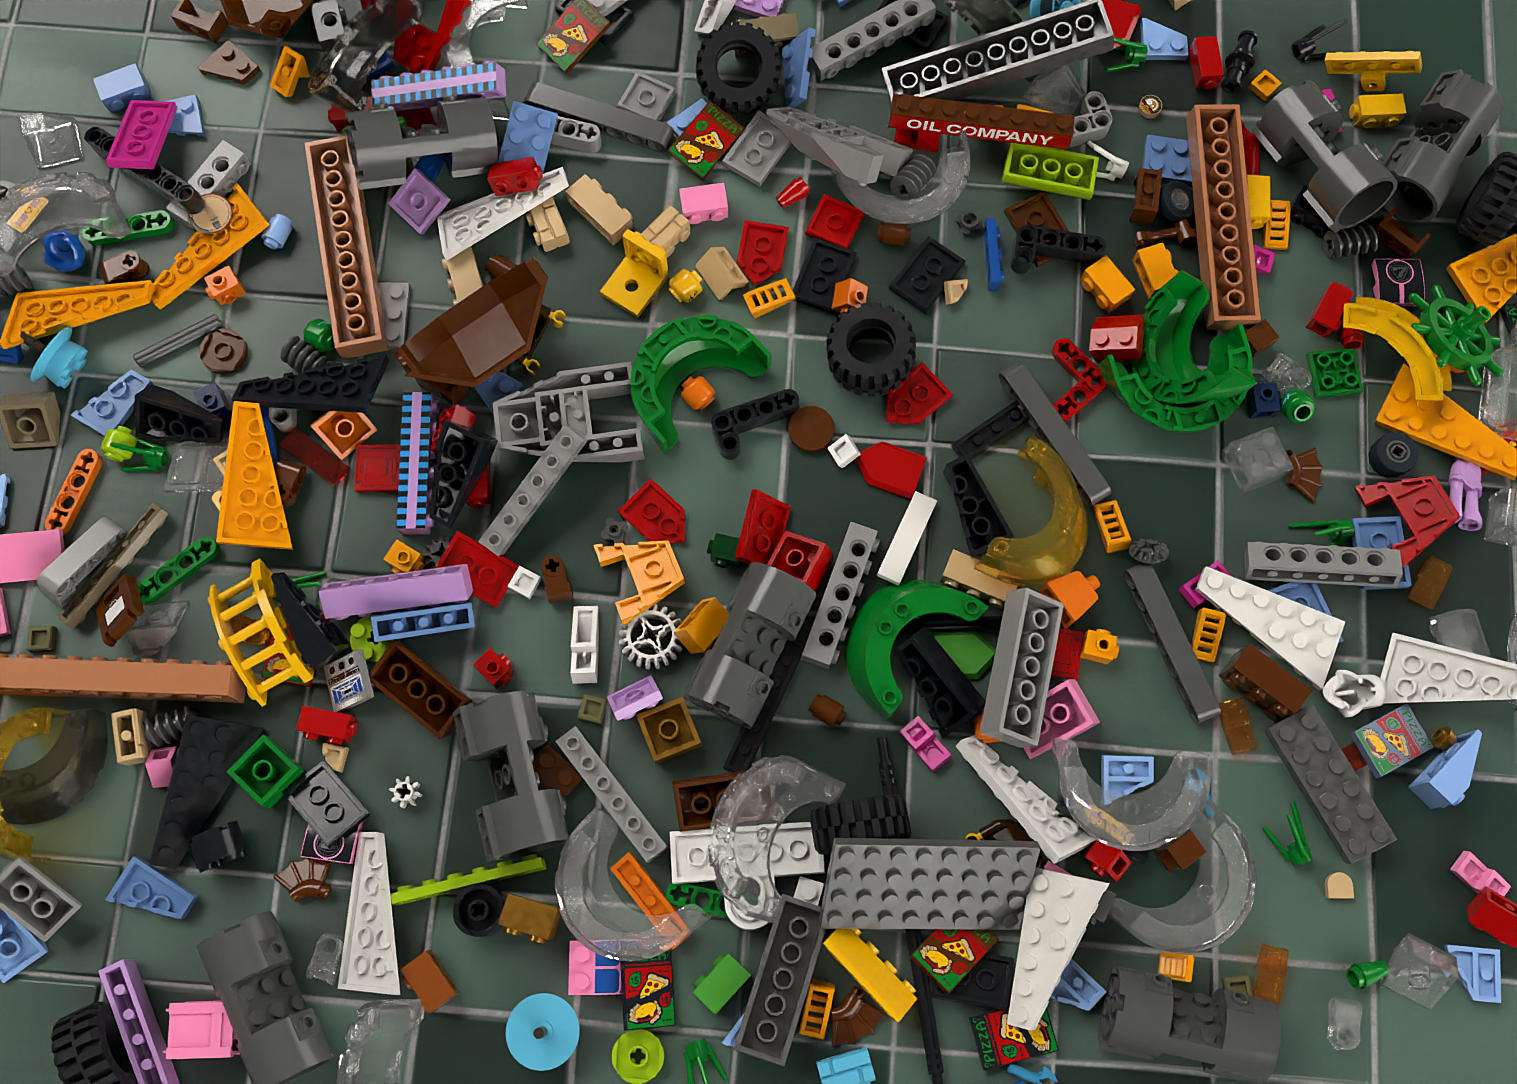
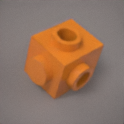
(224, 286)
(849, 294)

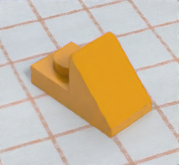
(288, 70)

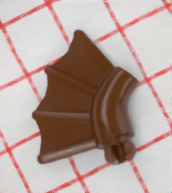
(1306, 473)
(306, 878)
(854, 1018)

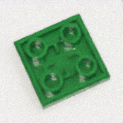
(1334, 373)

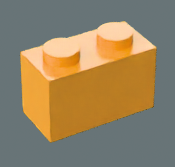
(1154, 267)
(1107, 284)
(702, 626)

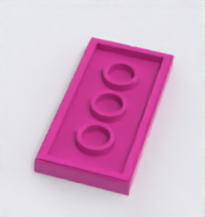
(141, 134)

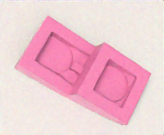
(1477, 875)

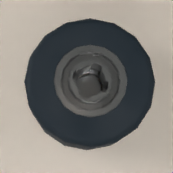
(1396, 463)

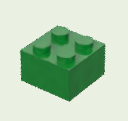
(266, 771)

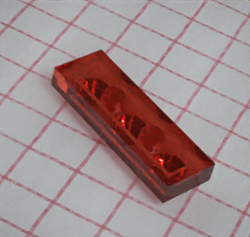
(315, 457)

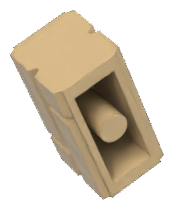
(548, 225)
(668, 230)
(130, 737)

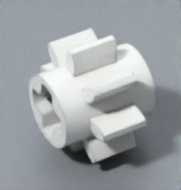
(404, 786)

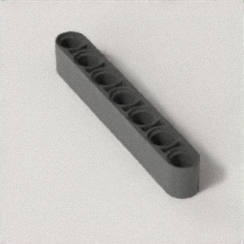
(609, 119)
(1054, 432)
(1172, 642)

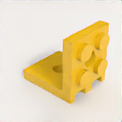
(644, 266)

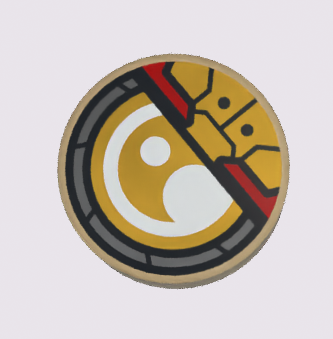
(1150, 106)

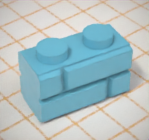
(847, 1068)

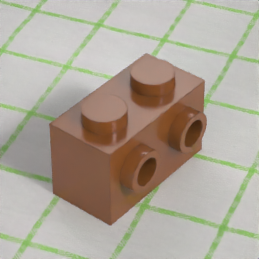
(429, 981)

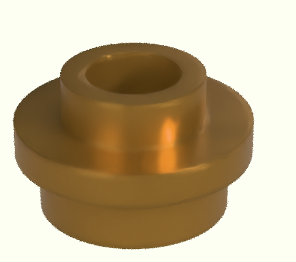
(1443, 738)

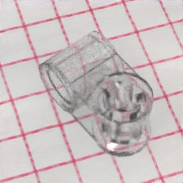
(1287, 372)
(324, 963)
(1345, 1020)

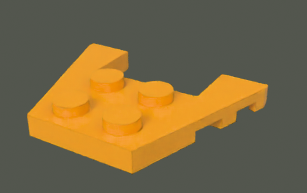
(652, 571)

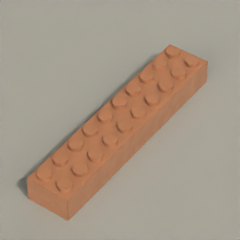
(1223, 216)
(345, 249)
(120, 679)

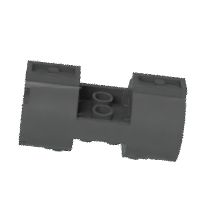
(1447, 128)
(380, 146)
(1348, 182)
(736, 672)
(504, 734)
(263, 1002)
(1227, 1032)

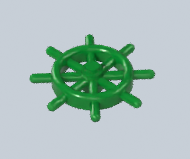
(1457, 334)

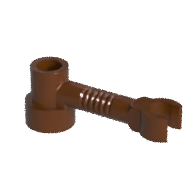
(1181, 231)

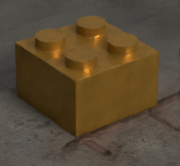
(669, 730)
(530, 917)

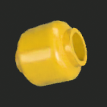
(685, 285)

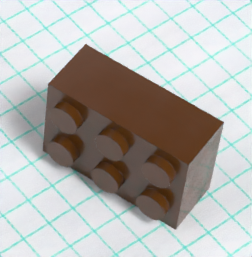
(1264, 683)

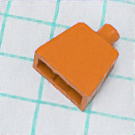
(1075, 594)

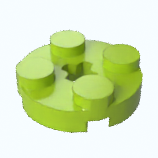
(360, 636)
(648, 1067)

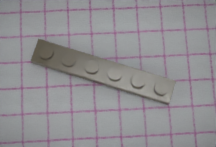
(109, 570)

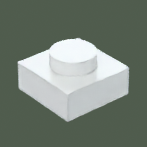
(844, 451)
(524, 582)
(808, 890)

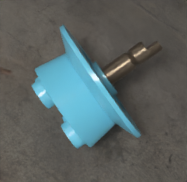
(57, 359)

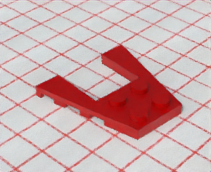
(421, 46)

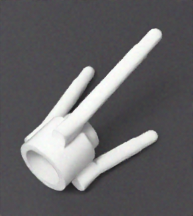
(1115, 166)

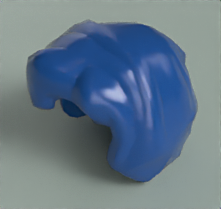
(63, 251)

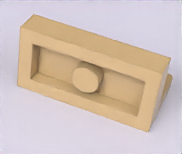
(721, 272)

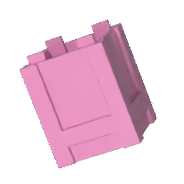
(200, 1031)

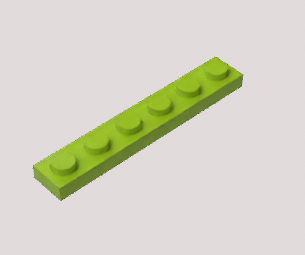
(458, 882)

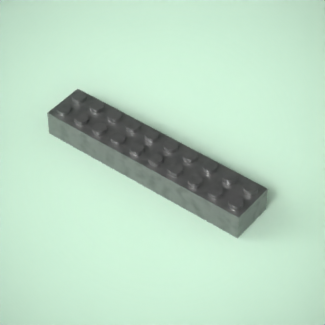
(1005, 54)

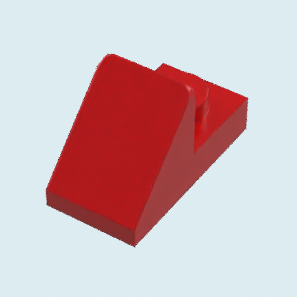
(917, 140)

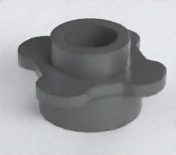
(972, 216)
(611, 524)

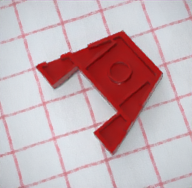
(1420, 505)

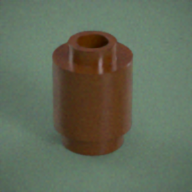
(893, 233)
(498, 265)
(827, 710)

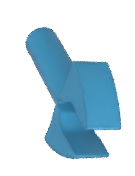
(1030, 1075)

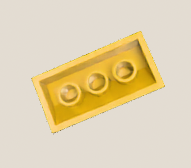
(870, 972)

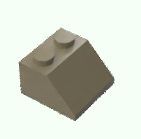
(30, 419)

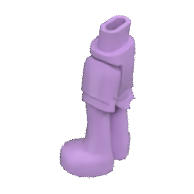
(1466, 481)

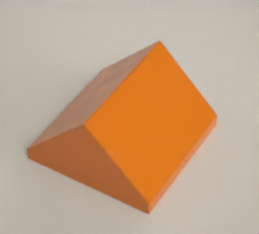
(343, 431)

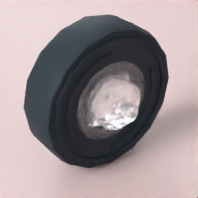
(1176, 201)

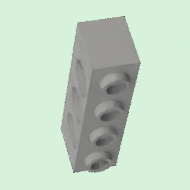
(210, 173)

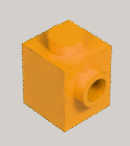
(404, 558)
(1099, 646)

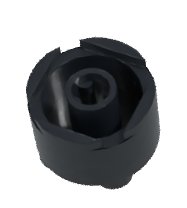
(217, 846)
(466, 910)

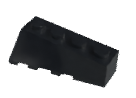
(976, 507)
(940, 682)

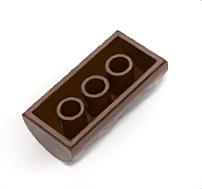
(418, 689)
(698, 799)

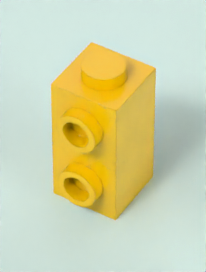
(1377, 110)
(1259, 200)

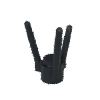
(1305, 46)

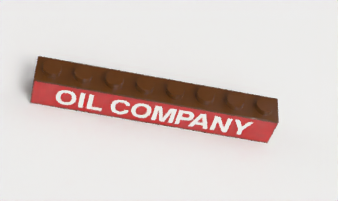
(981, 121)

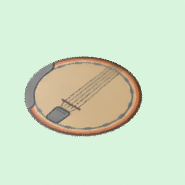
(214, 216)

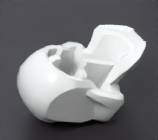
(1354, 692)

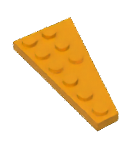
(209, 250)
(1488, 275)
(53, 310)
(1445, 427)
(250, 494)

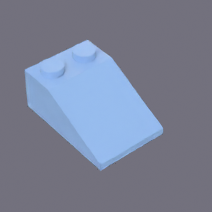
(1449, 773)
(17, 947)

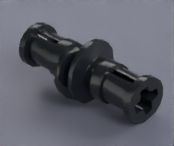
(1239, 61)

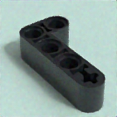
(1058, 250)
(756, 420)

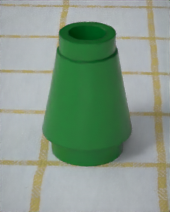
(1365, 974)

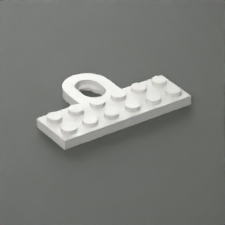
(790, 855)

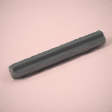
(177, 340)

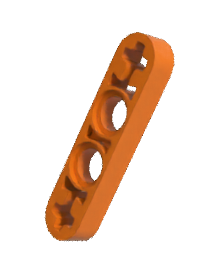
(78, 493)

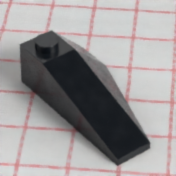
(167, 416)
(460, 464)
(312, 634)

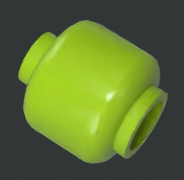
(121, 436)

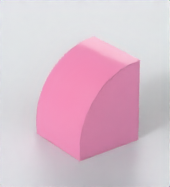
(160, 765)

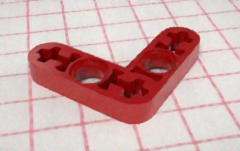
(1083, 385)

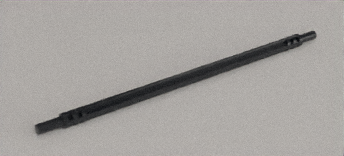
(914, 940)

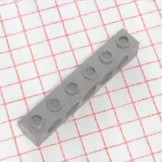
(873, 24)
(533, 490)
(859, 537)
(1323, 564)
(611, 794)

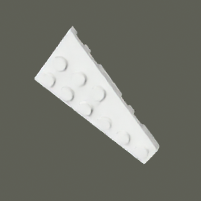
(480, 218)
(1283, 626)
(1438, 673)
(1028, 804)
(1050, 933)
(369, 940)

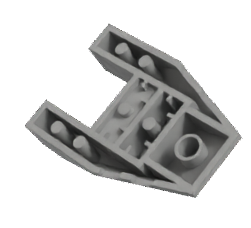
(844, 149)
(533, 417)

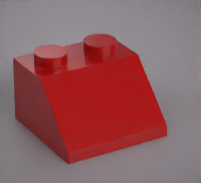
(1117, 336)
(802, 558)

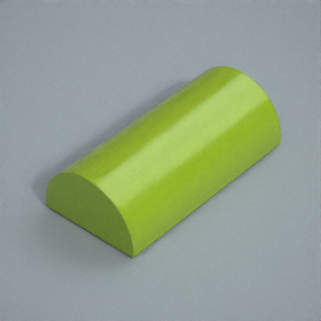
(1050, 170)

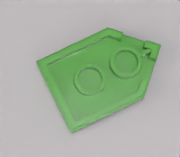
(968, 651)

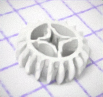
(661, 630)

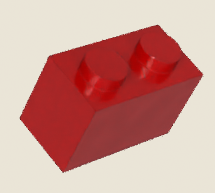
(1494, 915)

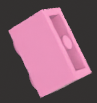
(704, 203)

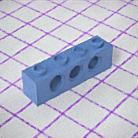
(422, 621)

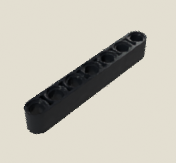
(157, 179)

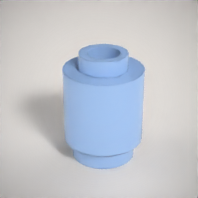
(277, 232)

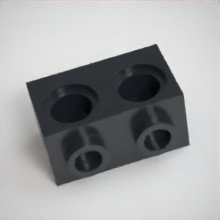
(1307, 217)

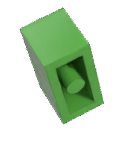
(721, 982)

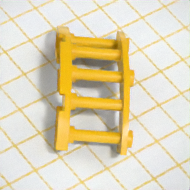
(1394, 325)
(271, 618)

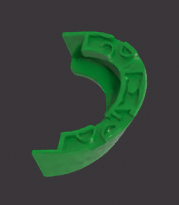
(680, 351)
(1225, 352)
(1166, 355)
(878, 624)

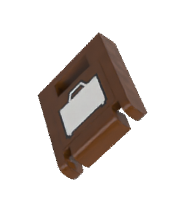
(119, 609)

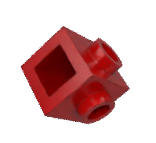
(495, 668)
(1107, 861)

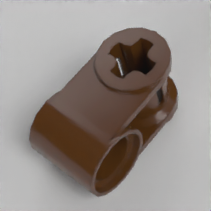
(122, 268)
(289, 480)
(557, 583)

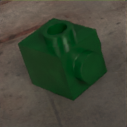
(723, 551)

